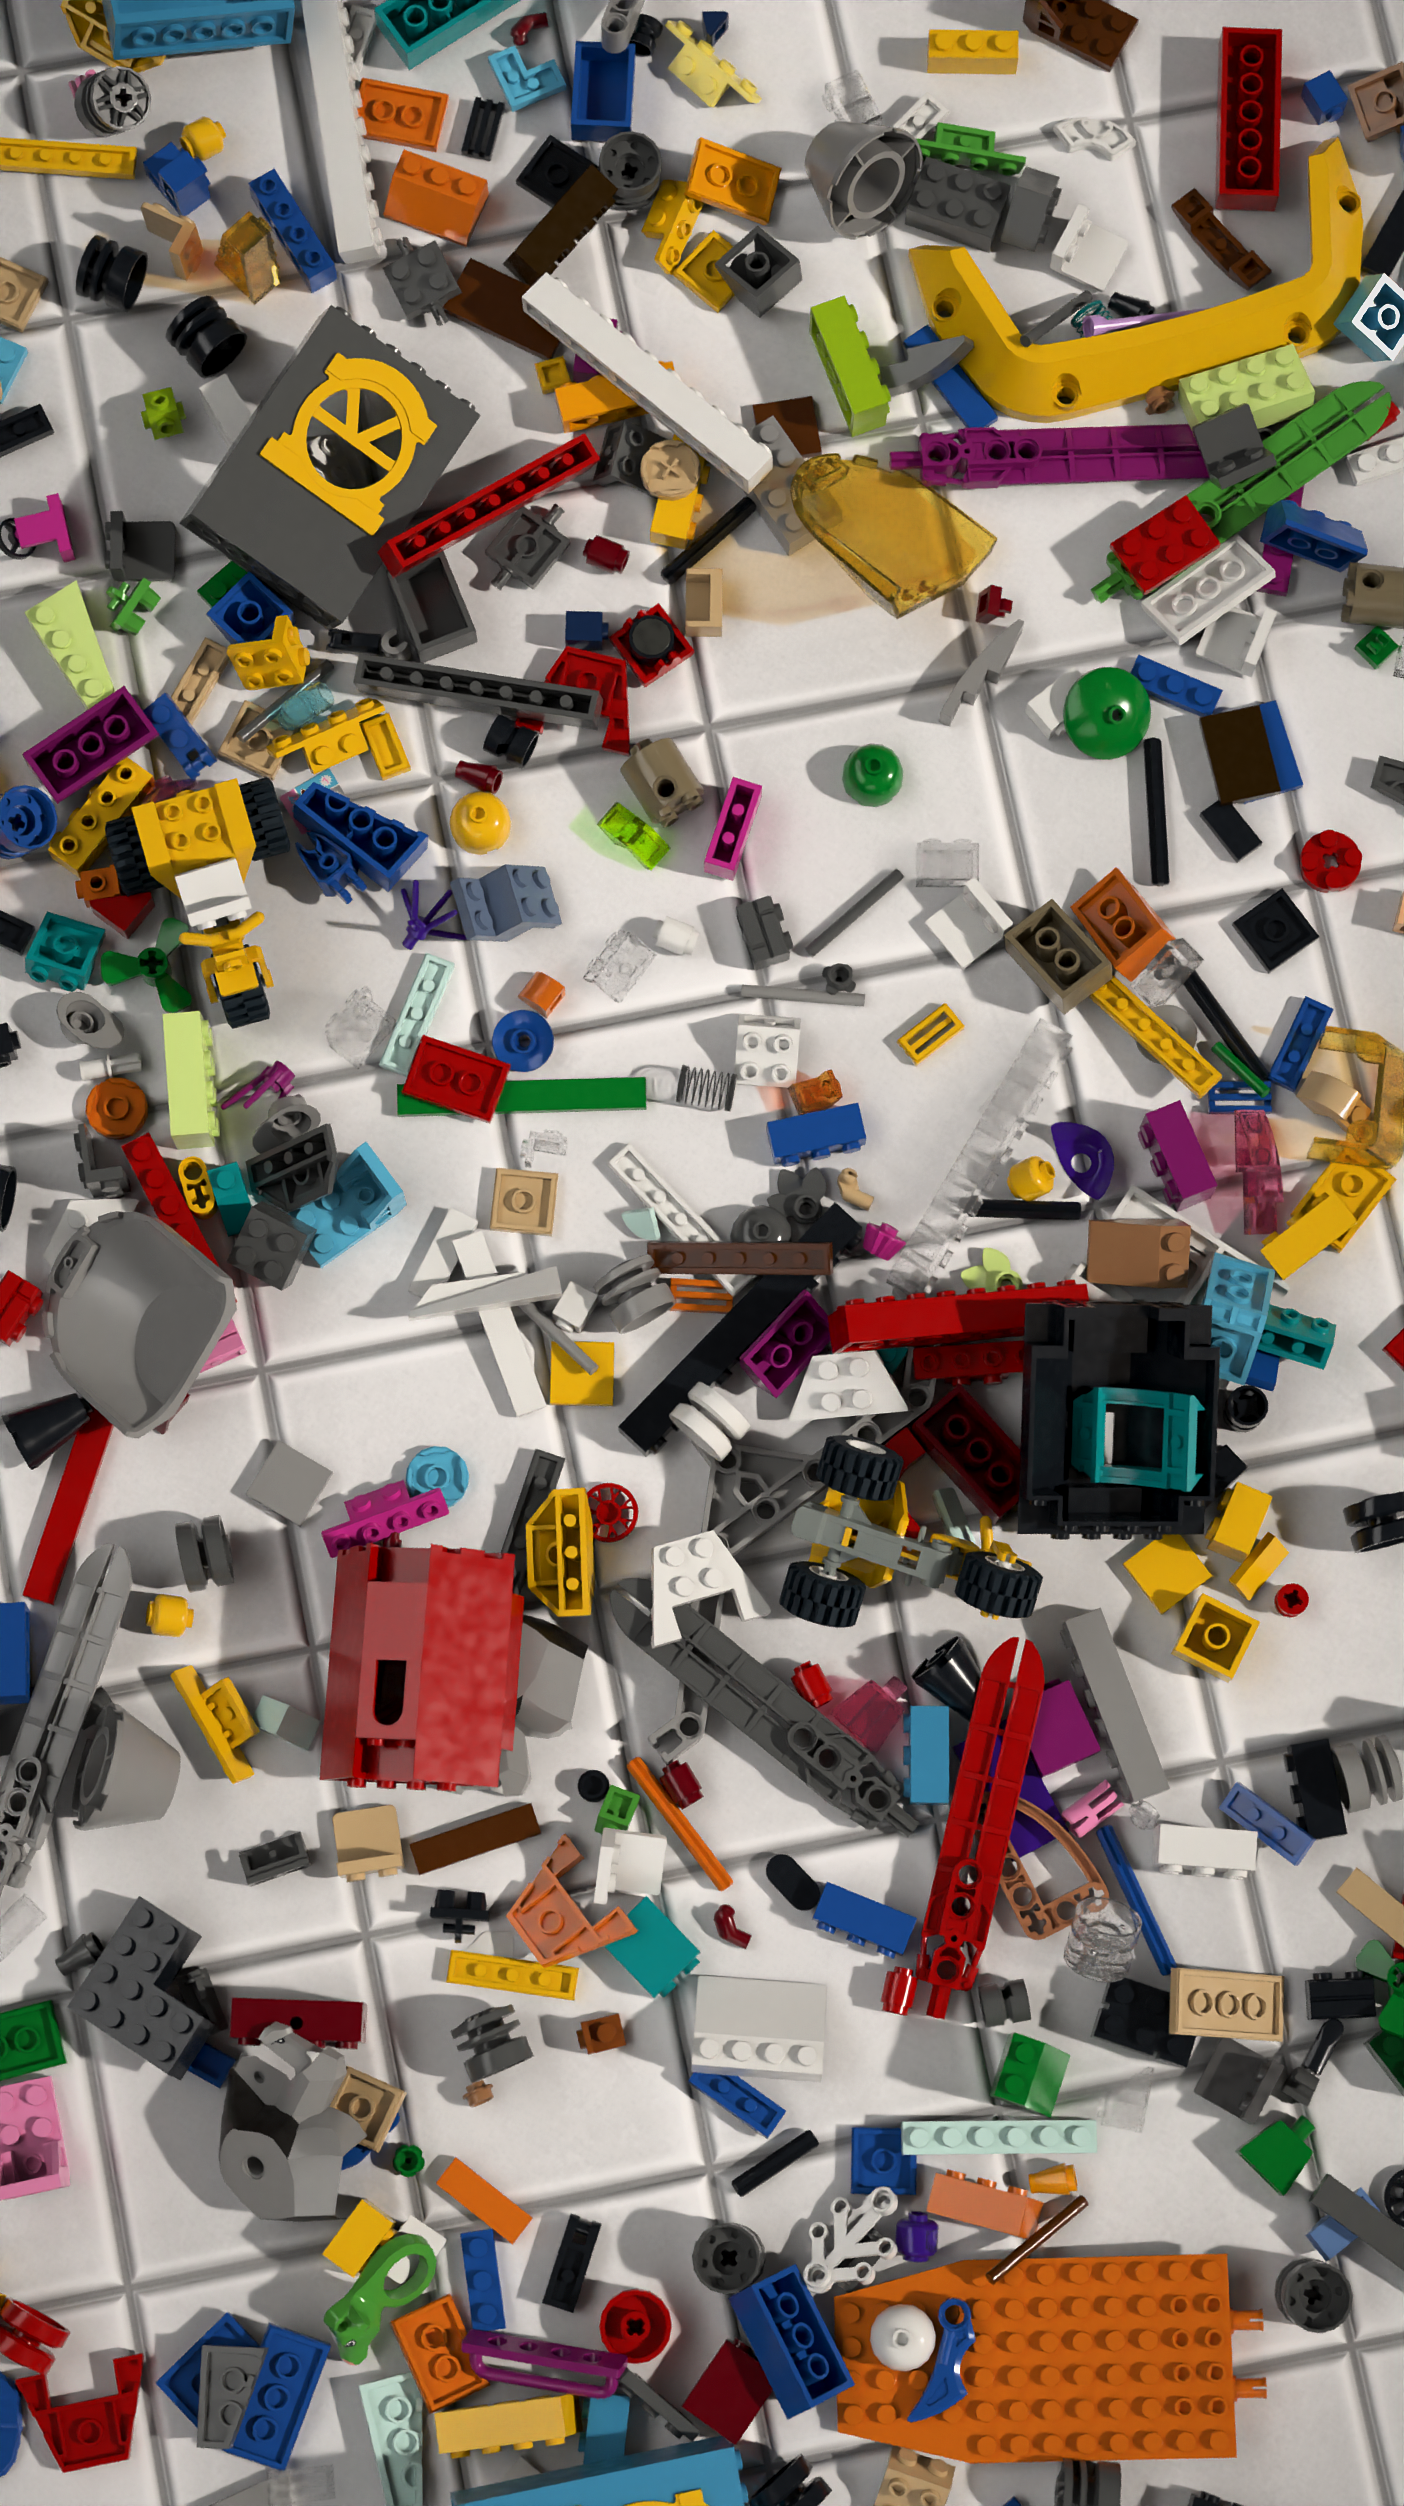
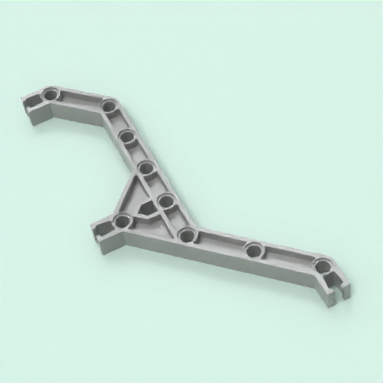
(785, 1488)

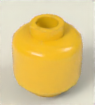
(203, 138)
(1031, 1178)
(169, 1615)

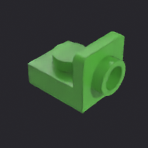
(617, 1809)

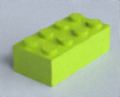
(849, 366)

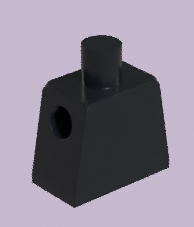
(1228, 1470)

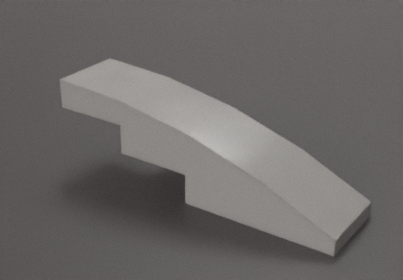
(987, 666)

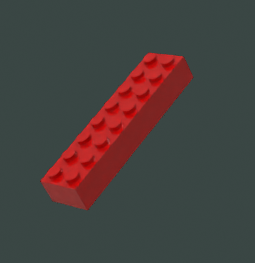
(940, 1318)

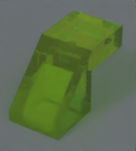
(633, 834)

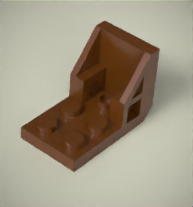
(1082, 27)

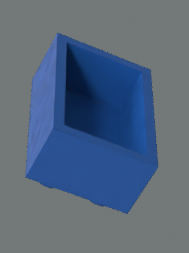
(602, 91)

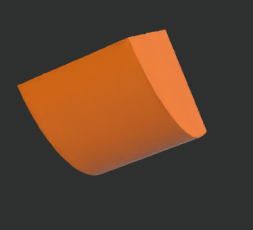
(542, 993)

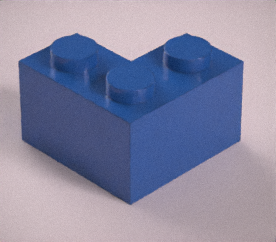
(179, 178)

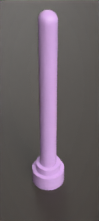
(1098, 325)

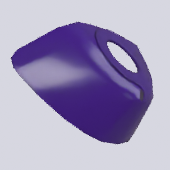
(1078, 1138)

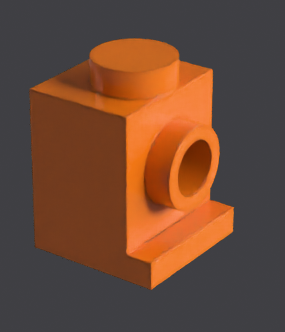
(109, 888)

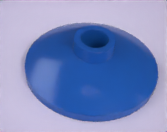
(507, 1040)

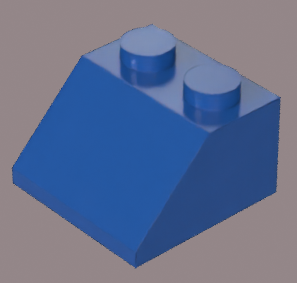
(248, 611)

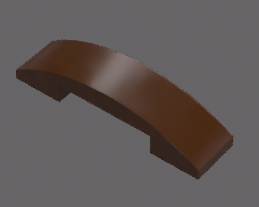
(1217, 242)

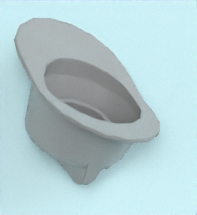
(88, 1022)
(286, 1120)

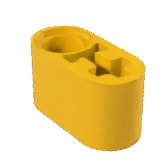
(202, 1183)

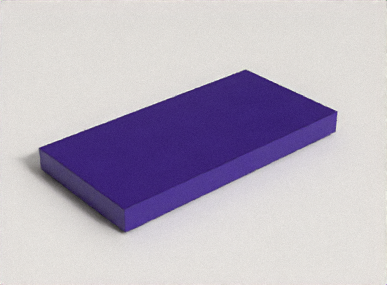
(1026, 1832)

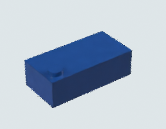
(791, 2341)

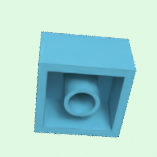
(1375, 317)

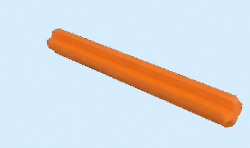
(679, 1824)

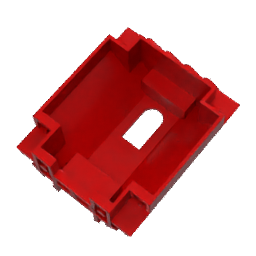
(461, 1647)

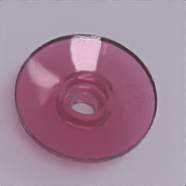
(167, 788)

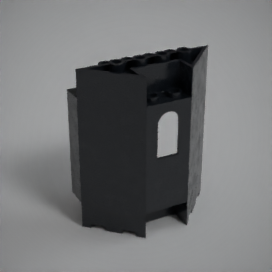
(1118, 1346)

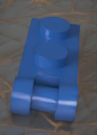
(179, 735)

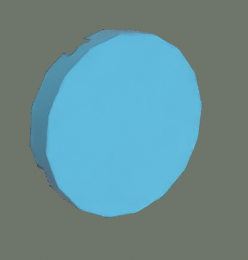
(438, 1469)

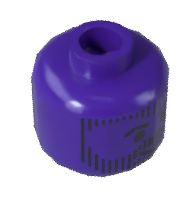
(916, 2237)

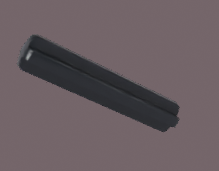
(775, 2163)

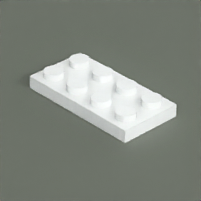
(1208, 589)

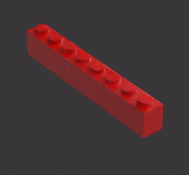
(488, 505)

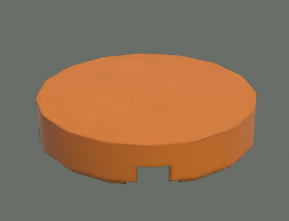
(117, 1108)

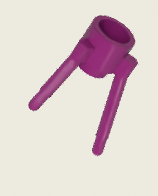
(274, 1077)

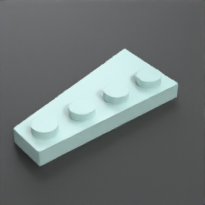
(395, 2429)

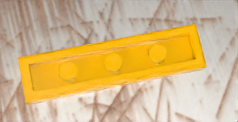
(512, 1975)

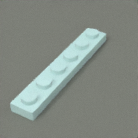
(998, 2137)

